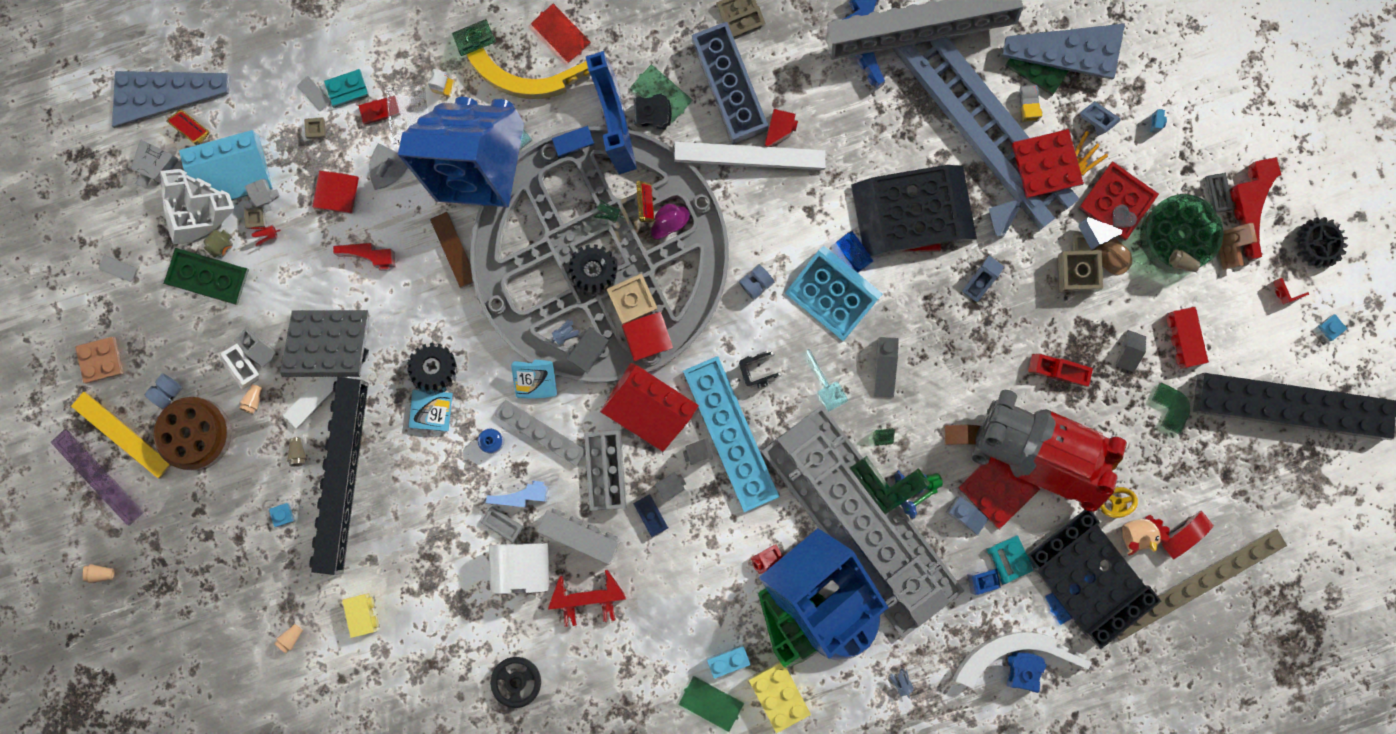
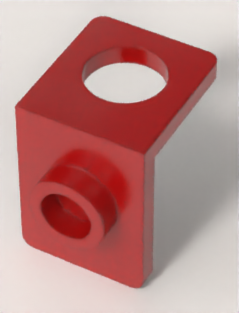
(1283, 293)

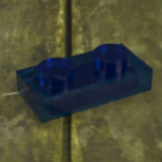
(854, 251)

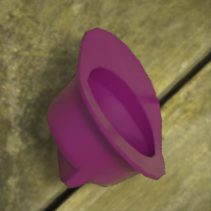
(668, 220)

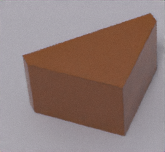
(961, 434)

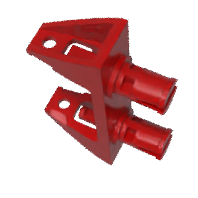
(603, 597)

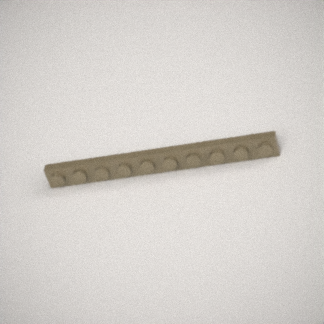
(1210, 578)

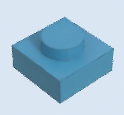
(1158, 121)
(1332, 327)
(281, 515)

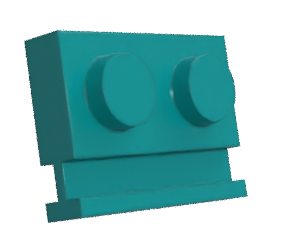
(346, 88)

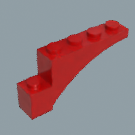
(1250, 199)

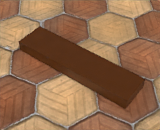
(453, 249)

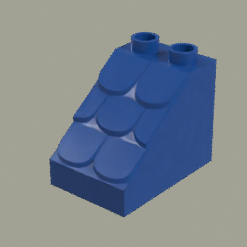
(465, 151)

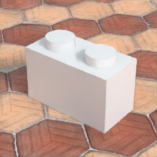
(239, 366)

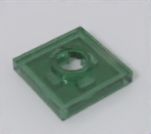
(473, 37)

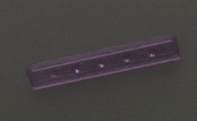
(97, 477)

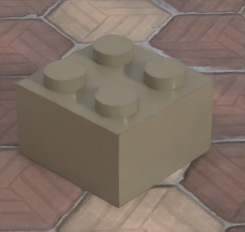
(1080, 271)

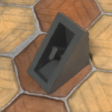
(1131, 351)

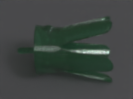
(612, 212)

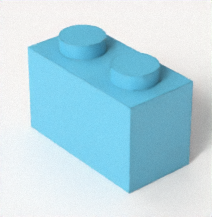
(728, 661)

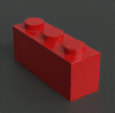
(1187, 338)

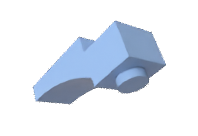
(534, 491)

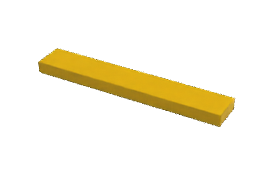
(121, 434)

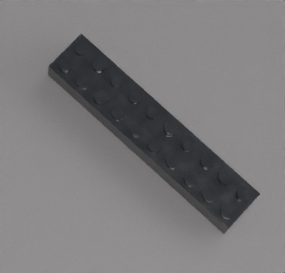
(1295, 406)
(339, 476)

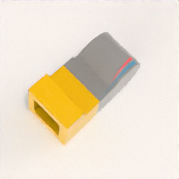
(1030, 103)

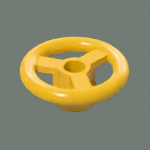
(1119, 504)

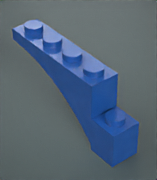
(867, 60)

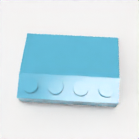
(228, 163)
(833, 293)

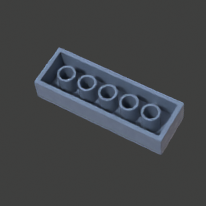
(729, 83)

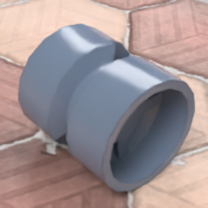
(756, 282)
(163, 391)

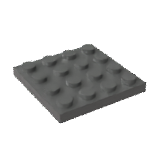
(325, 343)

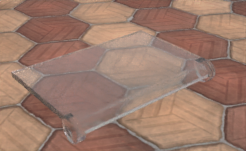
(404, 109)

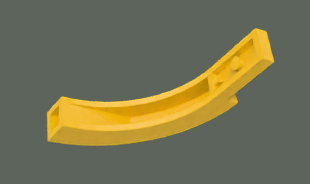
(524, 87)

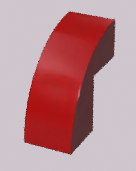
(1188, 535)

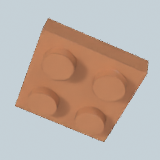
(99, 360)

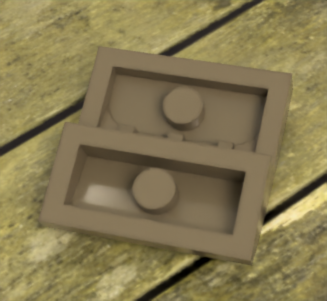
(740, 15)

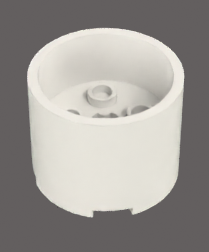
(519, 568)

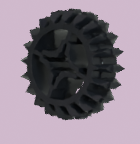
(1320, 228)

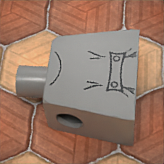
(150, 161)

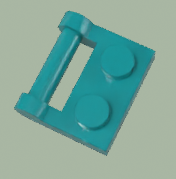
(1015, 557)

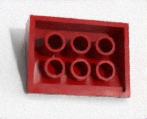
(648, 407)

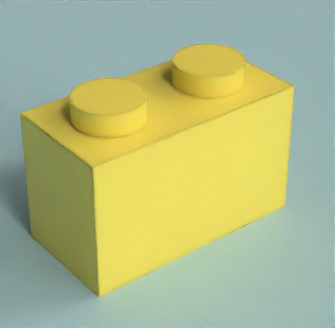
(360, 615)

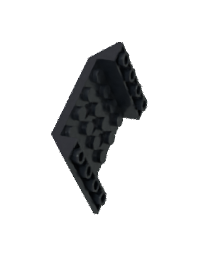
(886, 213)
(1114, 597)

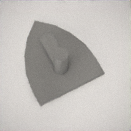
(385, 167)

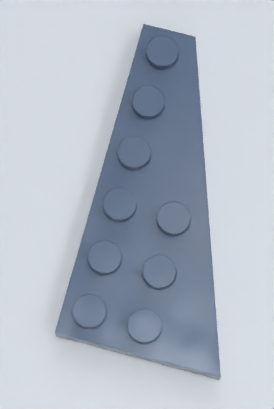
(1078, 50)
(155, 93)

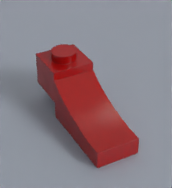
(380, 258)

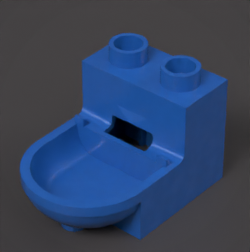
(845, 620)

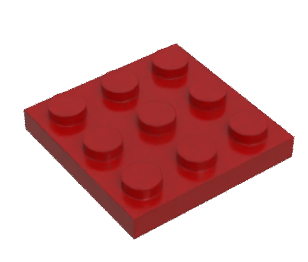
(1047, 163)
(1114, 189)
(997, 491)

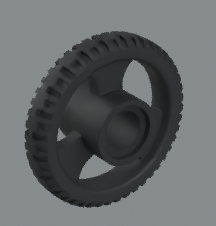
(501, 673)

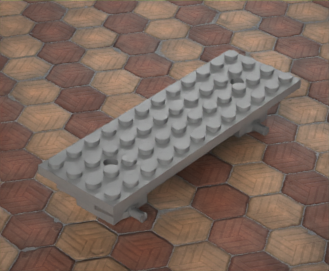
(907, 572)

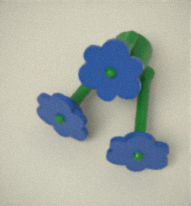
(935, 482)

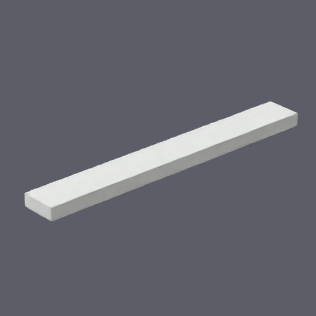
(749, 156)

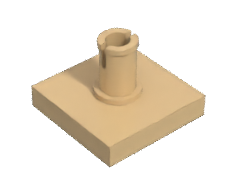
(632, 299)

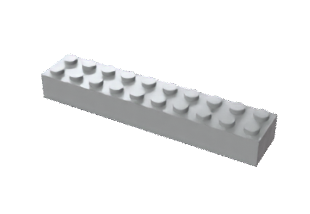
(918, 24)

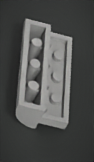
(605, 470)

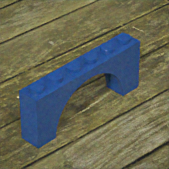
(617, 140)

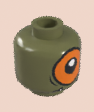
(218, 243)

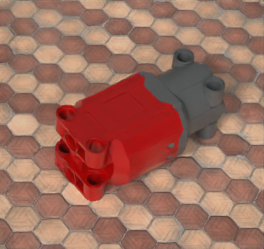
(1050, 451)

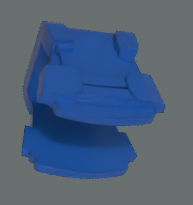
(1025, 671)

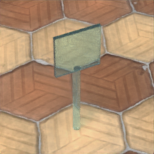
(832, 394)

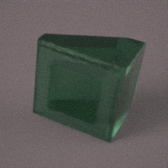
(884, 436)

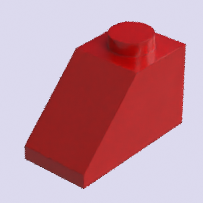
(780, 127)

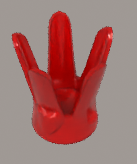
(269, 231)

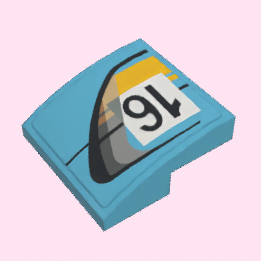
(534, 379)
(430, 410)

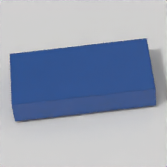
(573, 141)

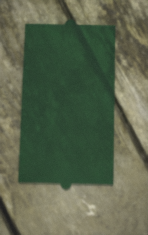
(654, 82)
(711, 703)

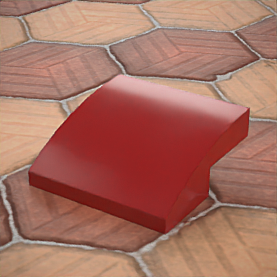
(335, 192)
(647, 336)

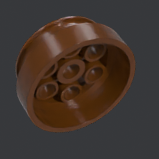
(215, 439)

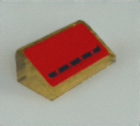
(188, 127)
(645, 201)

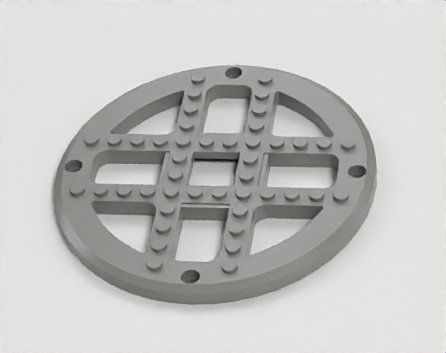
(679, 182)

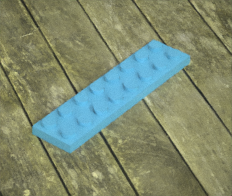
(731, 434)

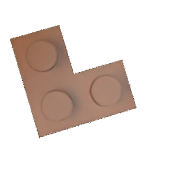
(1232, 241)

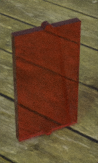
(560, 33)

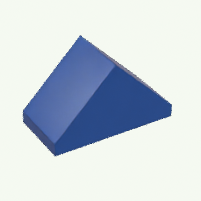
(983, 581)

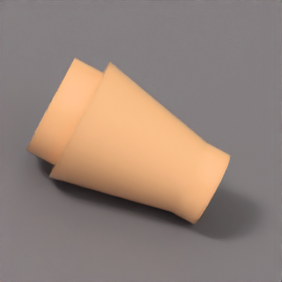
(251, 399)
(97, 573)
(288, 639)

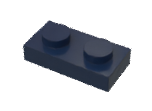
(650, 515)

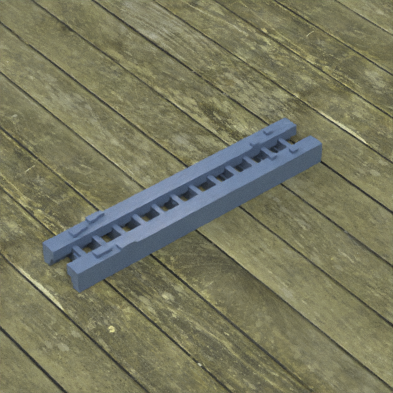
(970, 129)

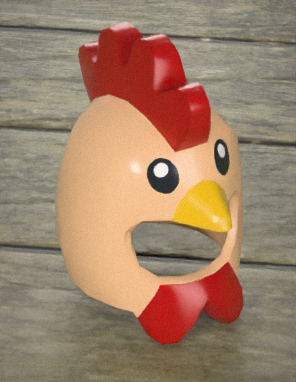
(1144, 534)

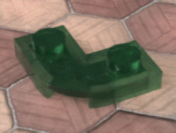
(1178, 407)

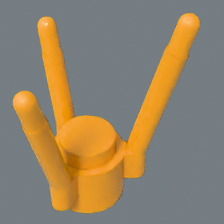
(1082, 161)

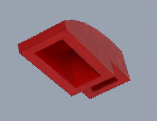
(1060, 369)

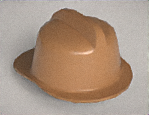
(1115, 257)

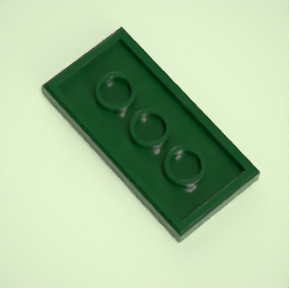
(206, 276)

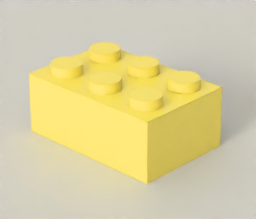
(779, 696)

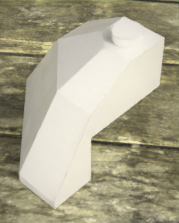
(192, 206)

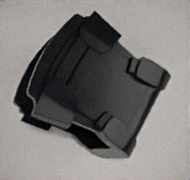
(653, 111)
(763, 382)

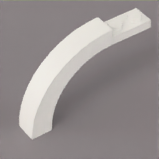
(992, 649)

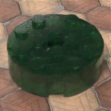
(1186, 213)

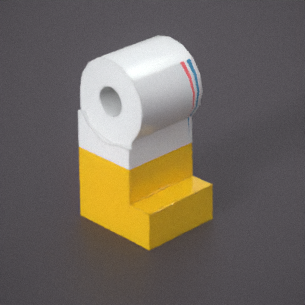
(441, 83)

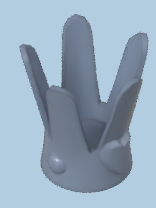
(564, 333)
(904, 686)

